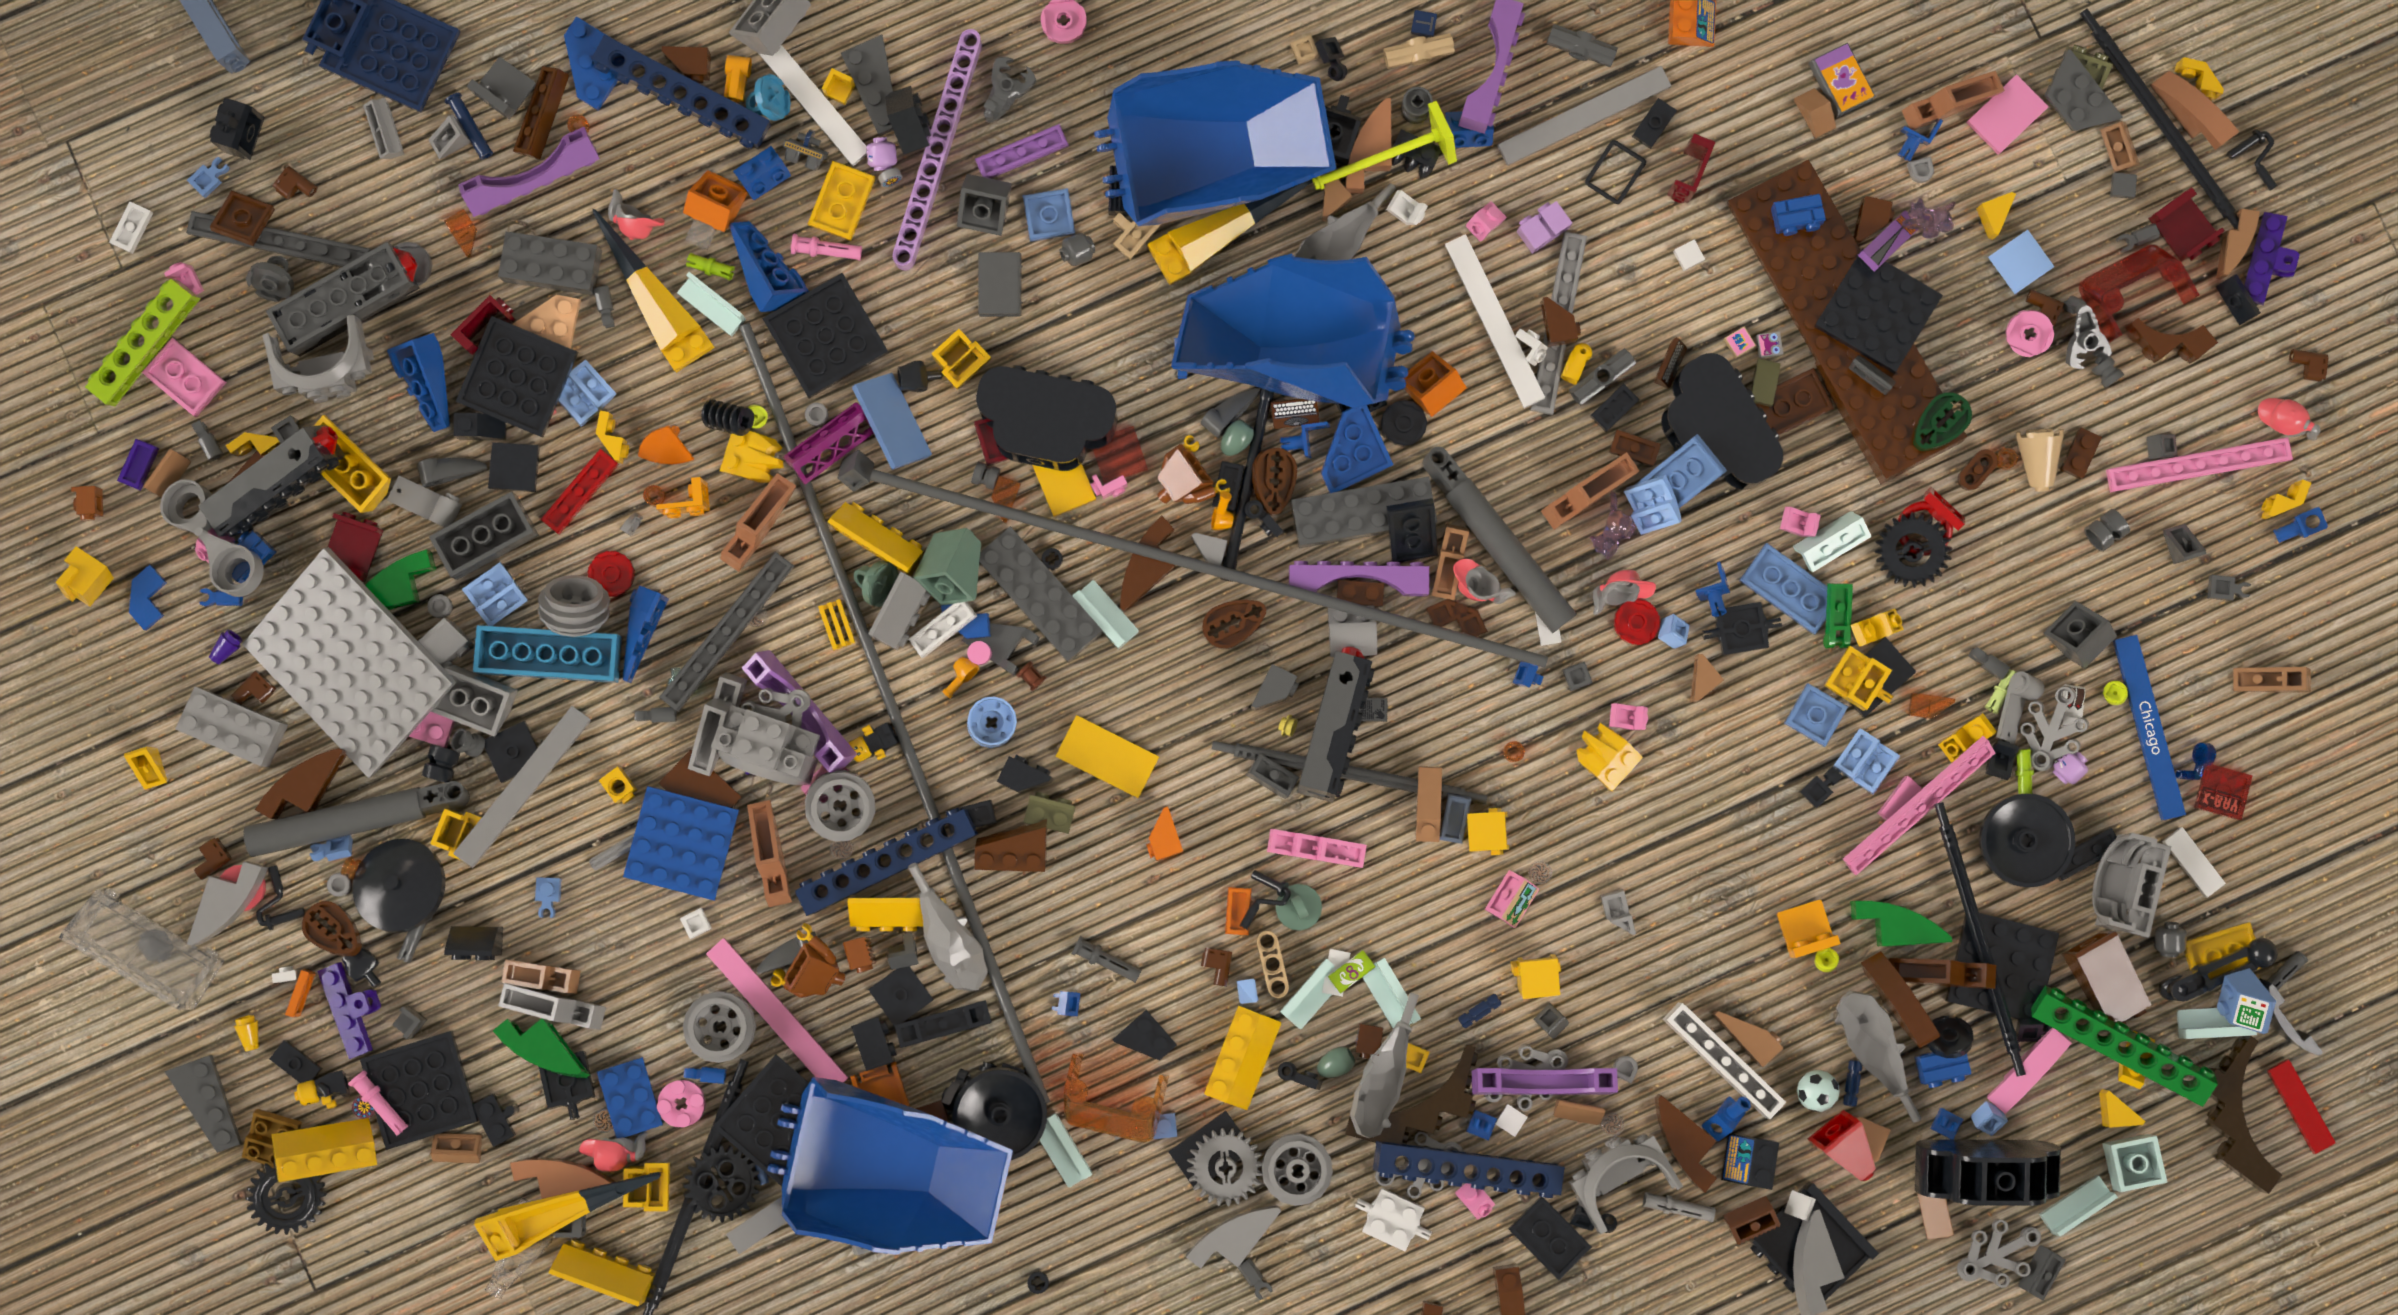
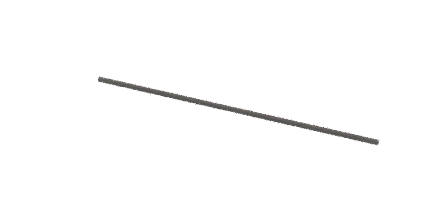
(1209, 568)

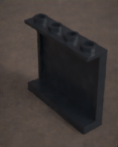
(1779, 1243)

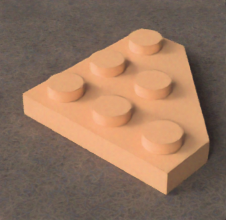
(553, 320)

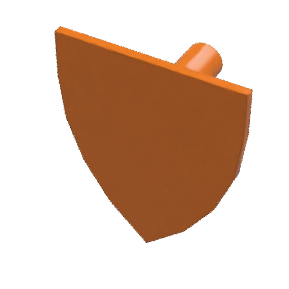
(664, 447)

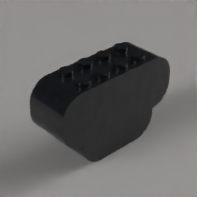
(1723, 413)
(1045, 417)
(1988, 1171)

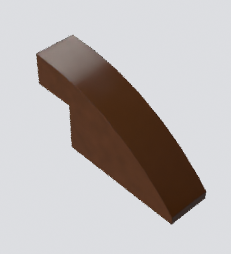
(1145, 572)
(303, 784)
(1946, 973)
(1900, 1000)
(1685, 1142)

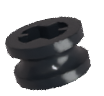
(1046, 554)
(1032, 1287)

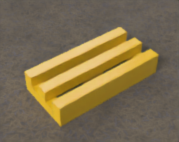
(830, 605)

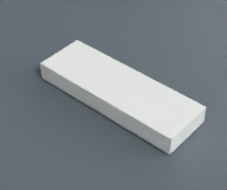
(942, 628)
(2194, 862)

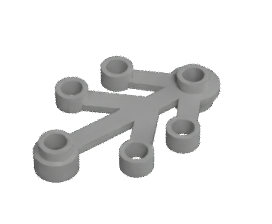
(789, 699)
(2052, 732)
(1546, 1064)
(1423, 1164)
(1995, 1254)

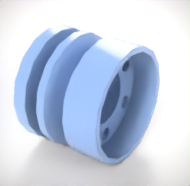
(991, 708)

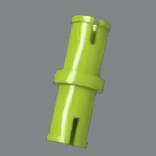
(710, 266)
(2024, 771)

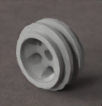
(573, 605)
(854, 824)
(695, 1033)
(1280, 1150)

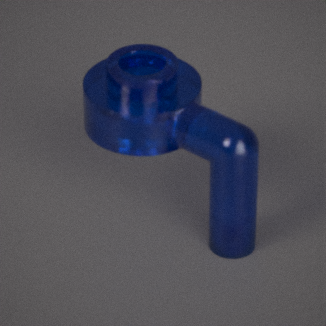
(2203, 755)

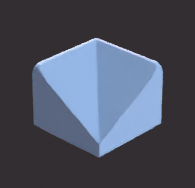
(1673, 631)
(1247, 991)
(1988, 1118)

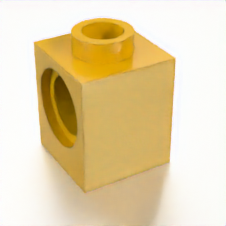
(610, 780)

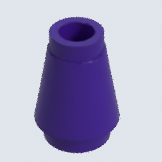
(225, 646)

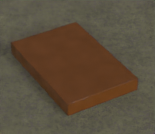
(1797, 402)
(699, 786)

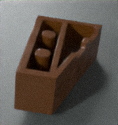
(1014, 850)

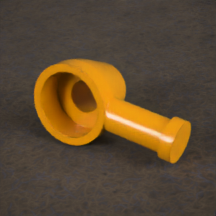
(1221, 517)
(965, 672)

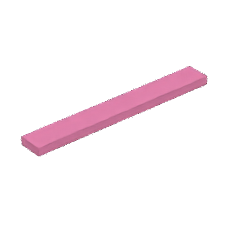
(2199, 464)
(1919, 805)
(774, 1012)

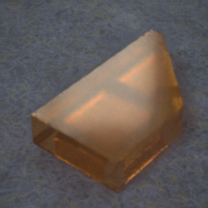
(462, 230)

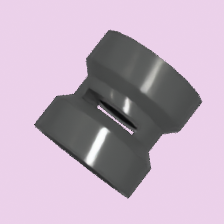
(2108, 372)
(990, 477)
(469, 743)

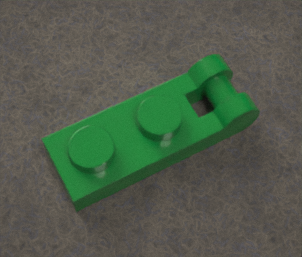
(1838, 615)

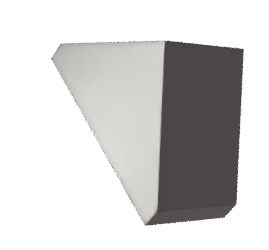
(2182, 544)

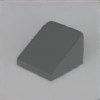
(2162, 446)
(1551, 1021)

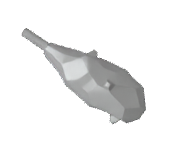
(1343, 235)
(948, 940)
(1874, 1043)
(1383, 1078)

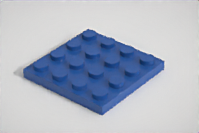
(681, 843)

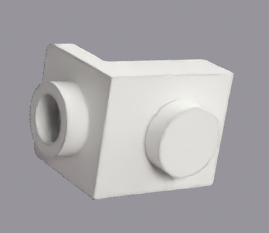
(1406, 208)
(1538, 350)

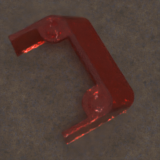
(2103, 288)

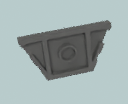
(2078, 96)

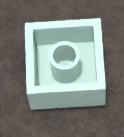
(2134, 1162)

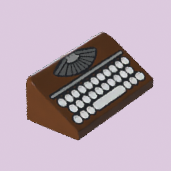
(1671, 363)
(1294, 413)

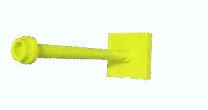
(1439, 133)

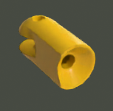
(1576, 361)

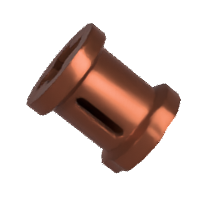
(1031, 676)

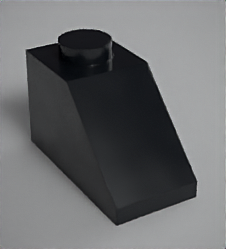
(478, 427)

